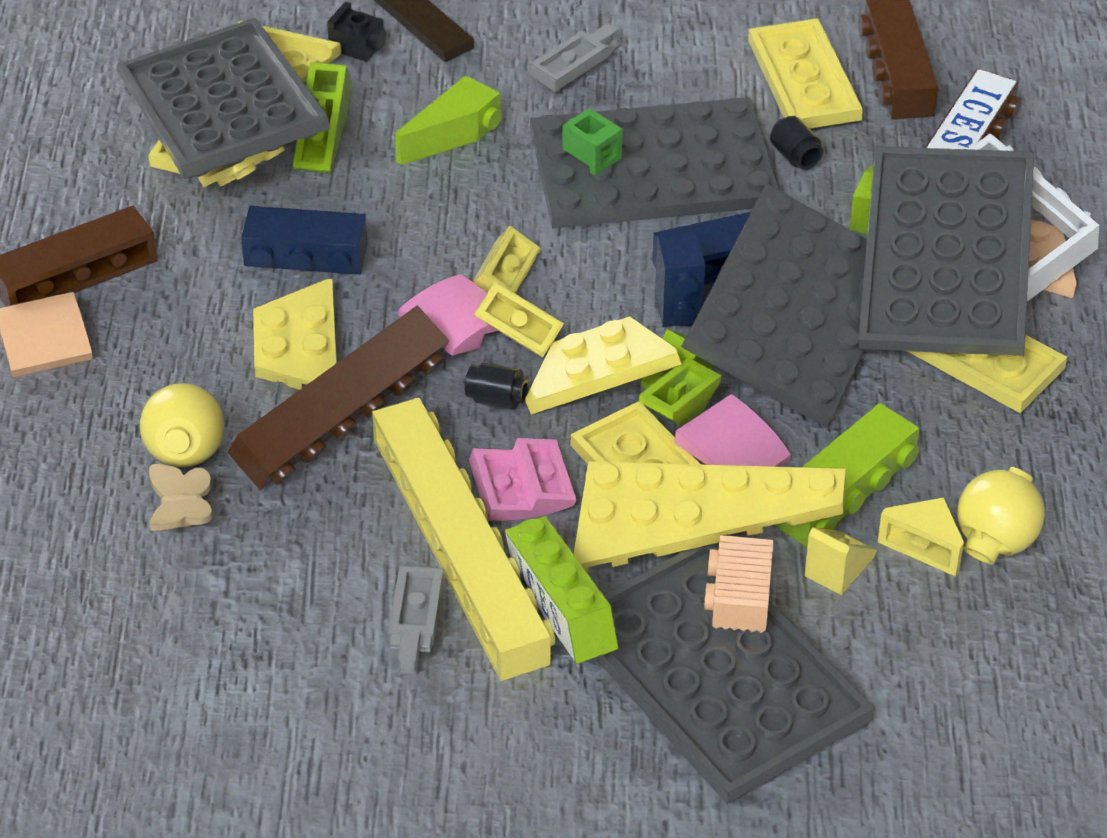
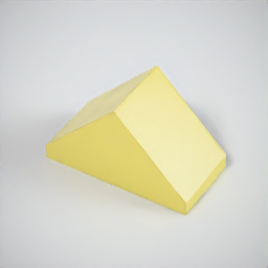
(924, 533)
(835, 558)

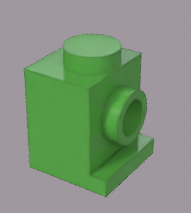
(593, 140)

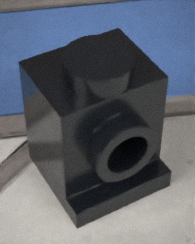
(356, 32)

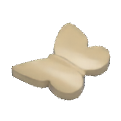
(180, 496)

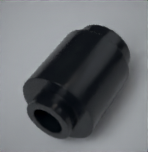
(796, 142)
(496, 385)

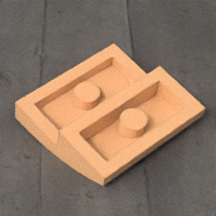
(44, 334)

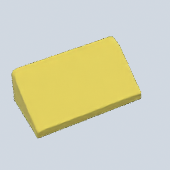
(507, 261)
(518, 319)

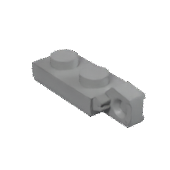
(574, 57)
(415, 614)

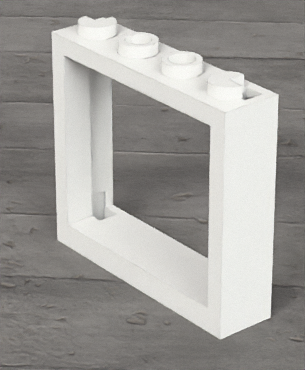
(1062, 213)

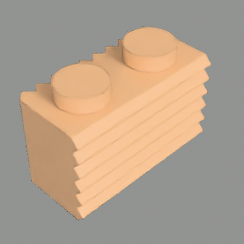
(741, 583)

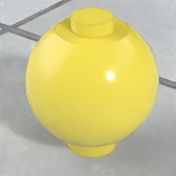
(182, 425)
(1000, 514)

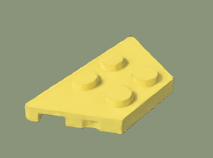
(296, 336)
(598, 361)

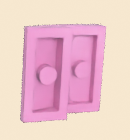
(452, 310)
(732, 436)
(522, 480)

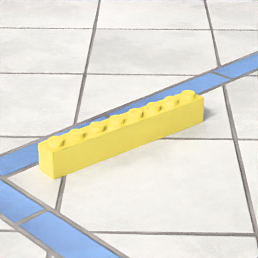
(462, 539)

